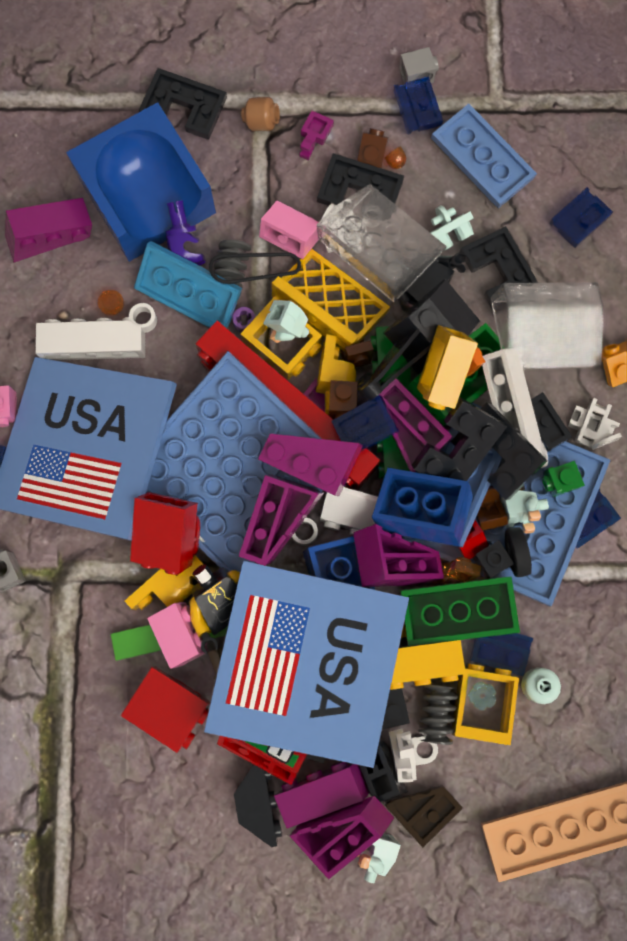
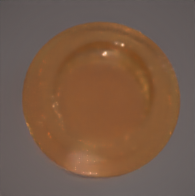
(110, 302)

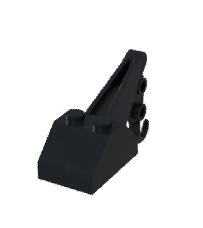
(415, 332)

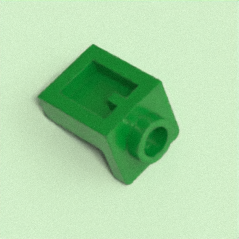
(562, 479)

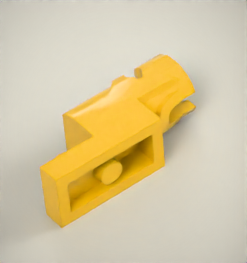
(332, 368)
(167, 587)

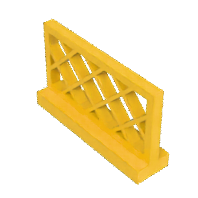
(320, 318)

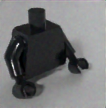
(440, 269)

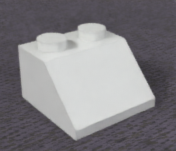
(349, 510)

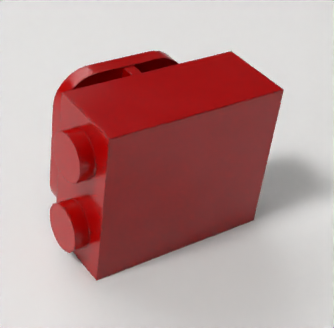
(164, 533)
(167, 709)

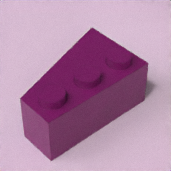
(46, 227)
(414, 423)
(313, 460)
(276, 517)
(392, 561)
(321, 793)
(342, 834)

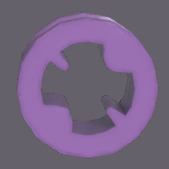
(237, 316)

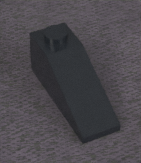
(382, 778)

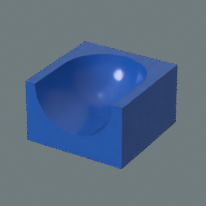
(135, 173)

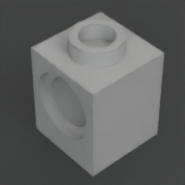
(418, 65)
(13, 575)

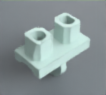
(460, 225)

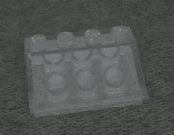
(379, 241)
(550, 323)

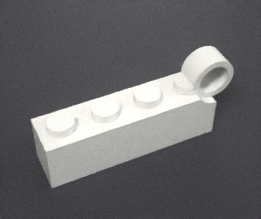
(95, 338)
(511, 395)

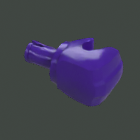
(180, 234)

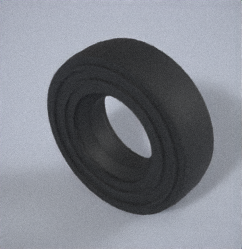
(519, 552)

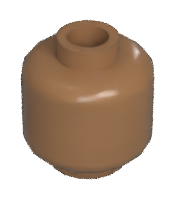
(260, 114)

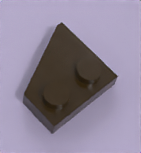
(425, 812)

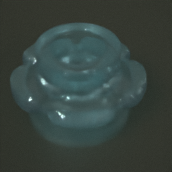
(488, 690)

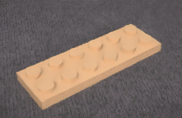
(557, 832)

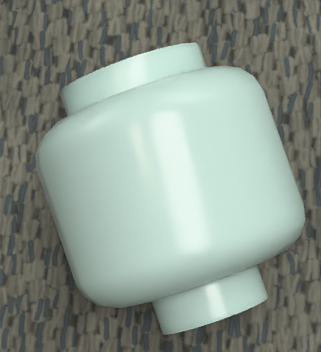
(549, 689)

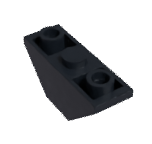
(256, 806)

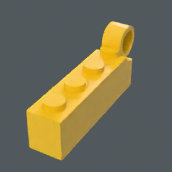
(428, 662)

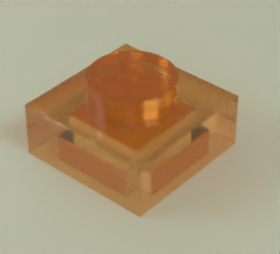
(462, 569)

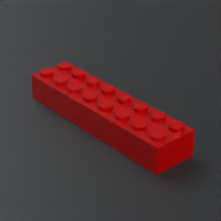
(219, 340)

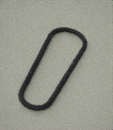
(255, 277)

